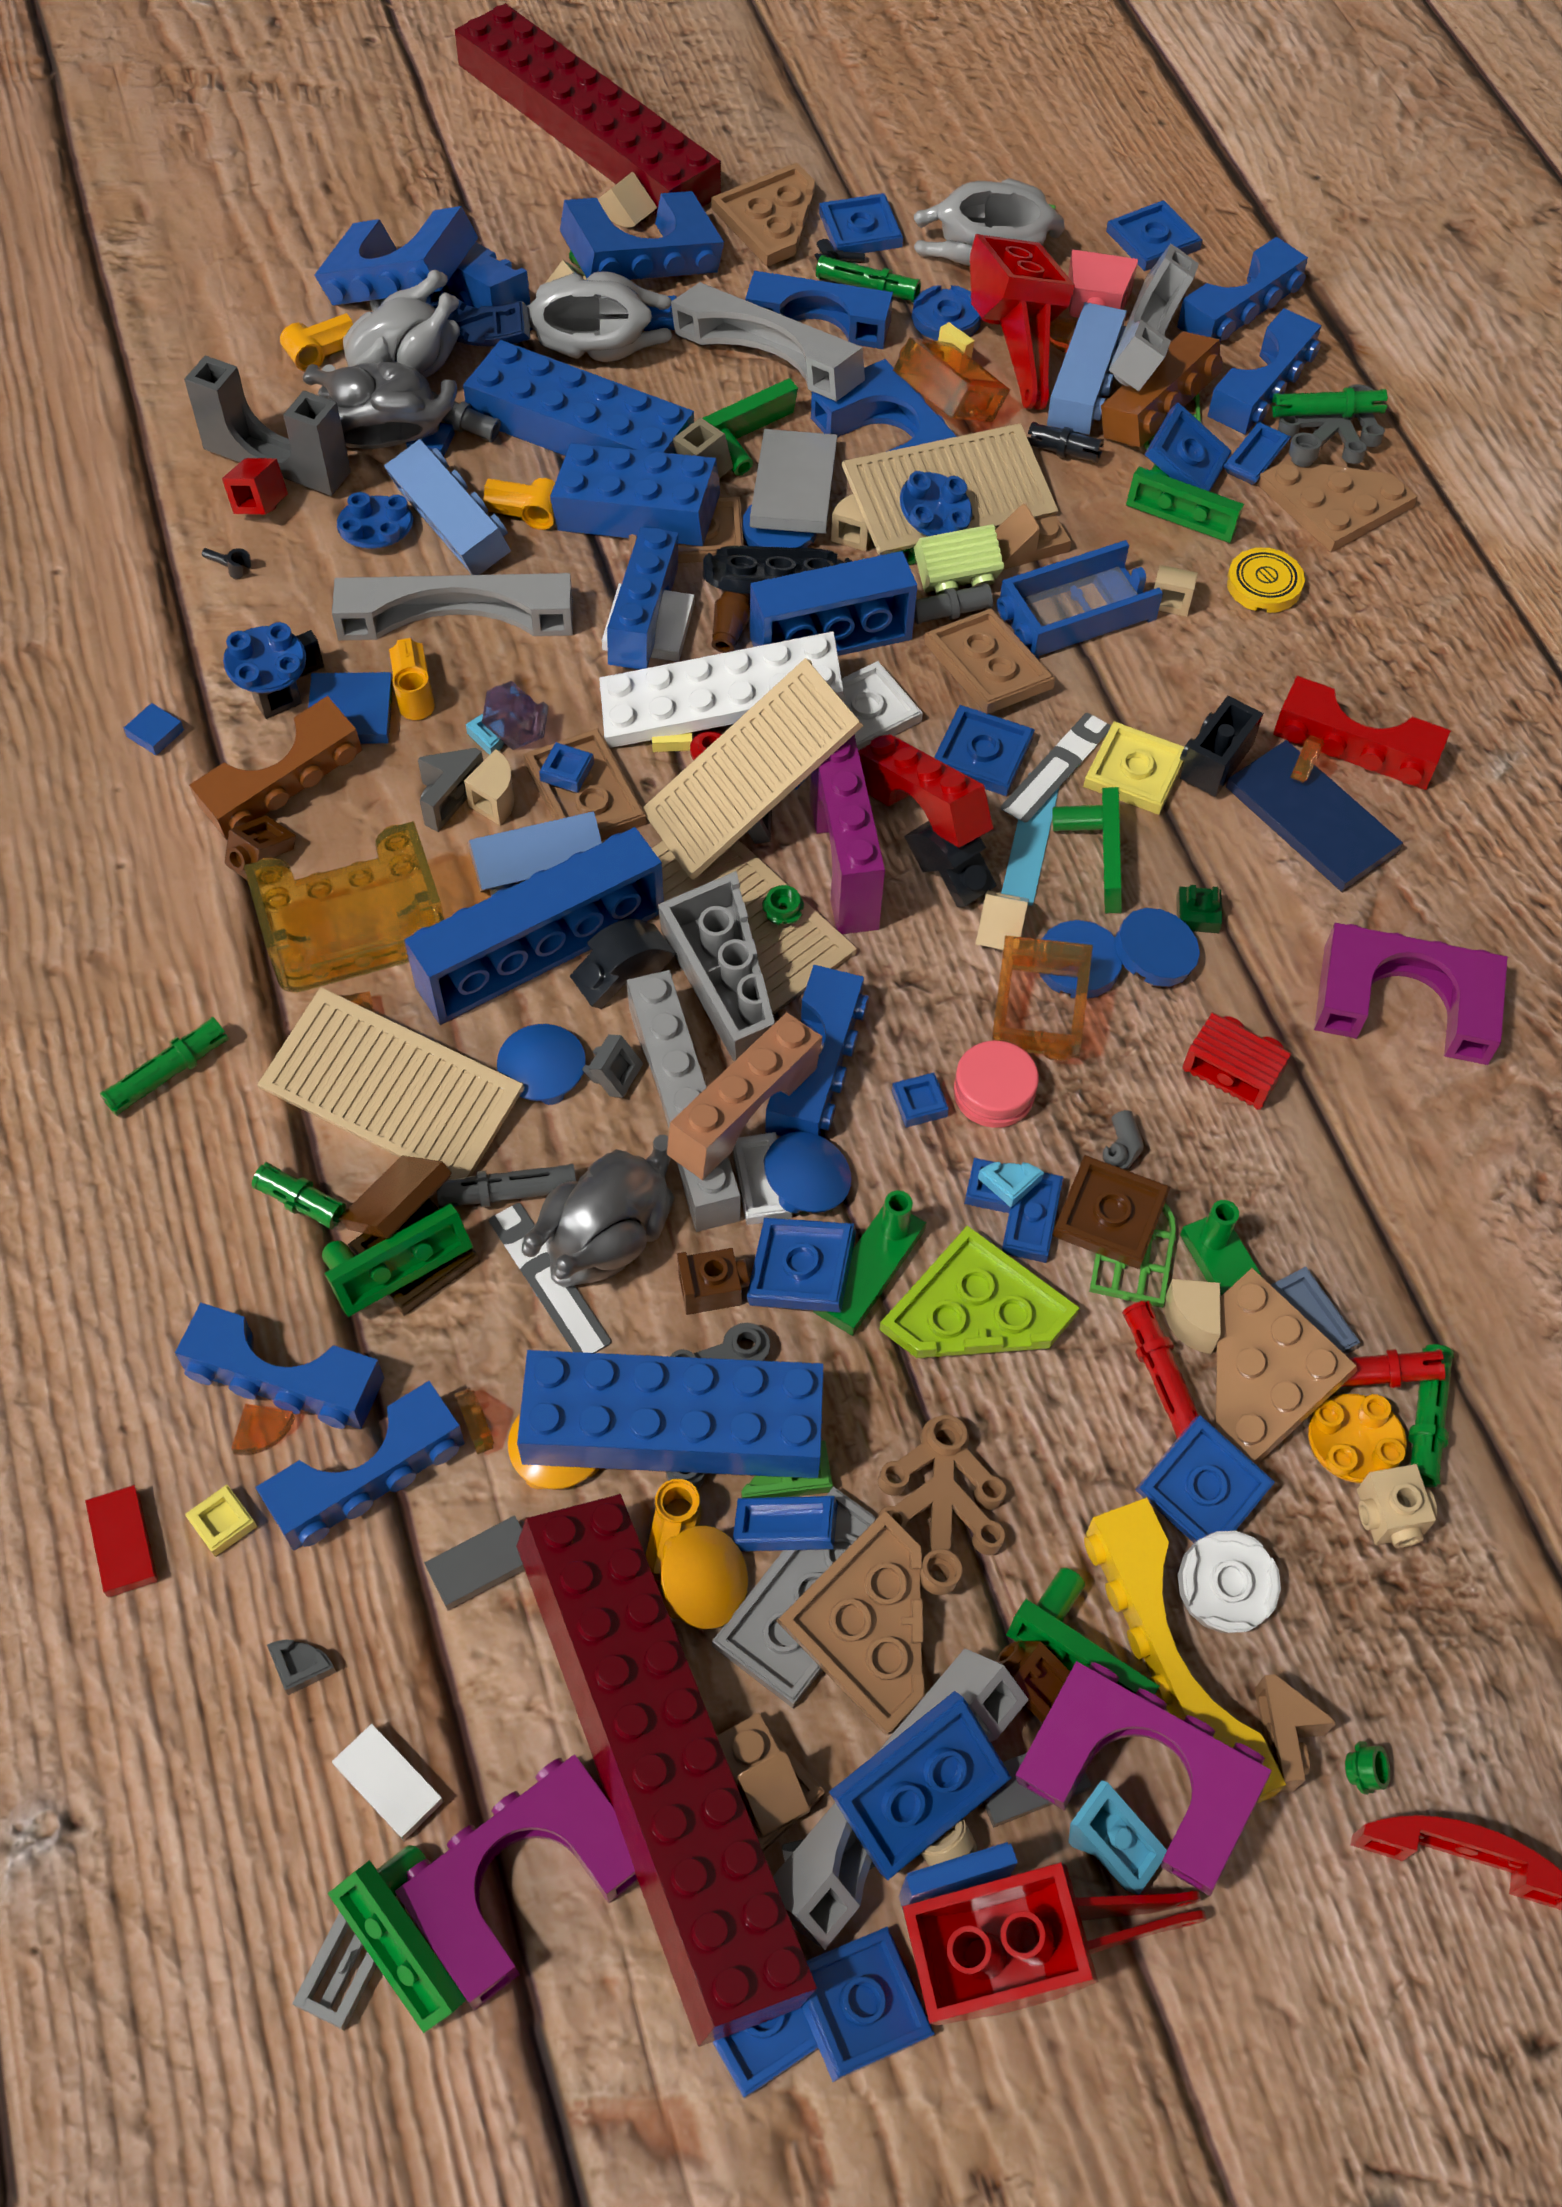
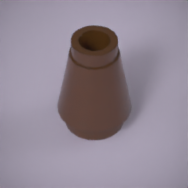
(730, 620)

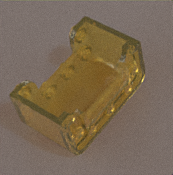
(346, 917)

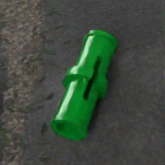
(298, 1195)

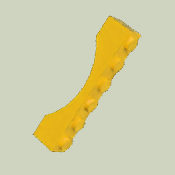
(1132, 1556)

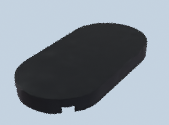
(738, 566)

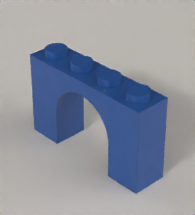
(687, 245)
(371, 268)
(880, 400)

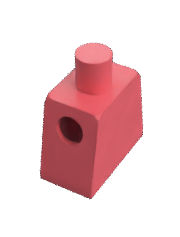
(1100, 280)

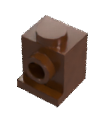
(709, 1293)

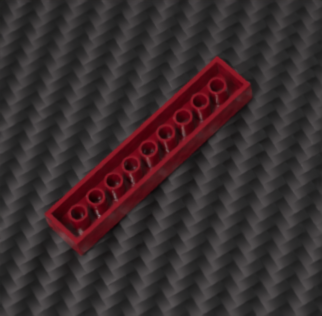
(583, 107)
(664, 1771)

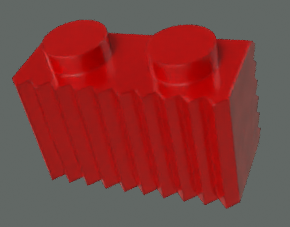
(1236, 1060)

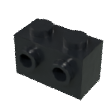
(1220, 745)

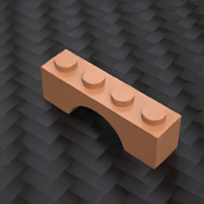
(713, 1121)

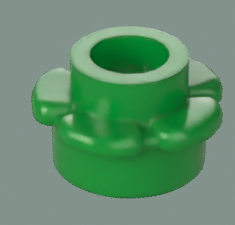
(783, 897)
(1368, 1768)

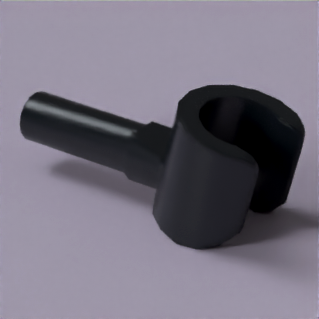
(828, 250)
(232, 560)

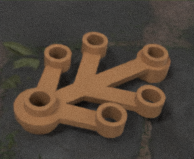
(944, 1496)

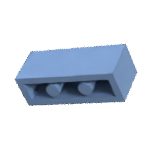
(519, 853)

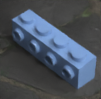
(1085, 369)
(448, 508)

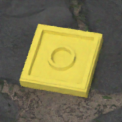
(1138, 765)

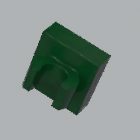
(1200, 908)

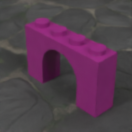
(844, 811)
(1464, 978)
(1223, 1779)
(446, 1893)

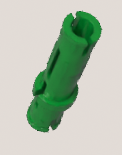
(867, 277)
(1330, 403)
(180, 1055)
(1429, 1430)

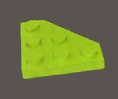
(977, 1304)

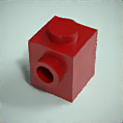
(255, 486)

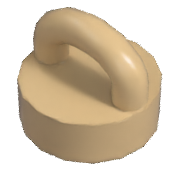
(951, 1845)

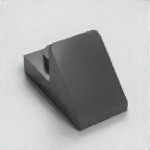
(445, 784)

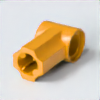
(313, 343)
(522, 500)
(411, 679)
(667, 1525)

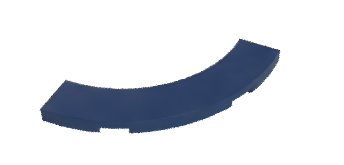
(488, 323)

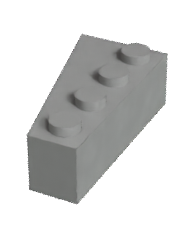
(720, 959)

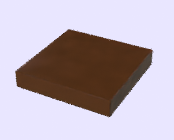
(395, 1196)
(1111, 1211)

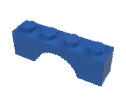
(857, 311)
(1220, 311)
(1247, 394)
(637, 606)
(830, 1008)
(334, 1386)
(313, 1501)

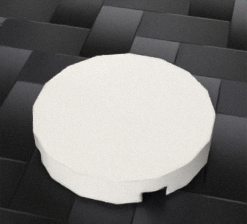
(1229, 1582)

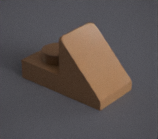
(1030, 540)
(1284, 1719)
(763, 1775)

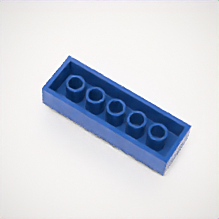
(565, 405)
(533, 925)
(671, 1414)

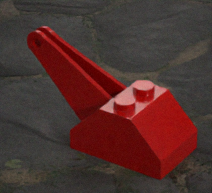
(1024, 292)
(1020, 1941)

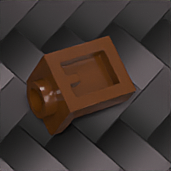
(256, 841)
(1036, 1673)

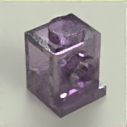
(514, 715)

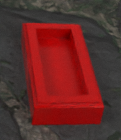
(121, 1541)

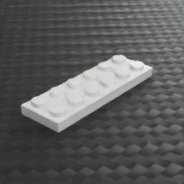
(706, 689)

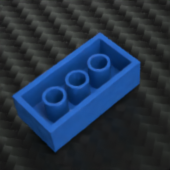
(627, 489)
(860, 601)

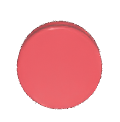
(996, 1084)

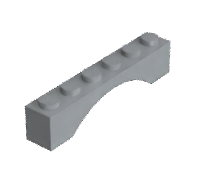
(715, 317)
(1143, 340)
(377, 605)
(679, 1081)
(828, 1870)

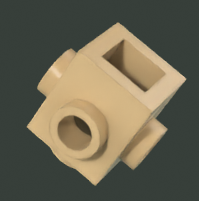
(1396, 1506)

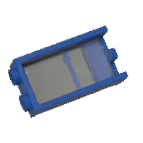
(1077, 599)

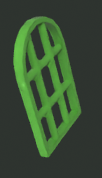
(1145, 1269)

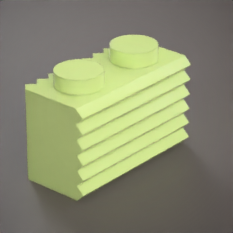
(959, 559)

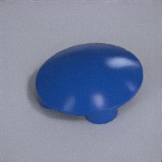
(935, 503)
(374, 520)
(264, 658)
(543, 1060)
(807, 1172)

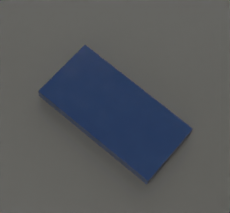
(1314, 817)

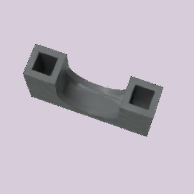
(227, 426)

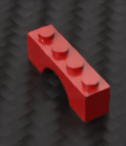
(1400, 752)
(949, 798)

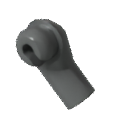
(1128, 1143)

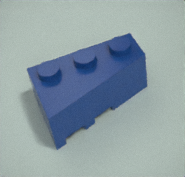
(486, 281)

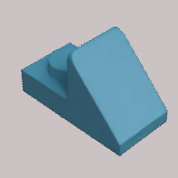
(1116, 1838)

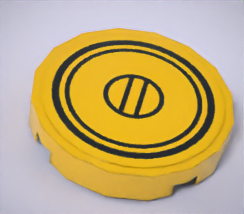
(1265, 579)

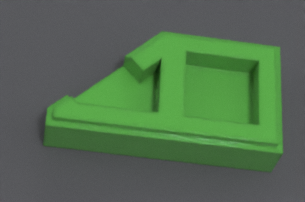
(791, 1486)

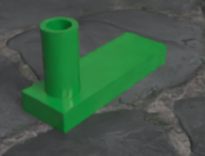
(751, 415)
(1184, 504)
(1105, 818)
(1218, 1246)
(877, 1260)
(394, 1261)
(1045, 1624)
(393, 1941)

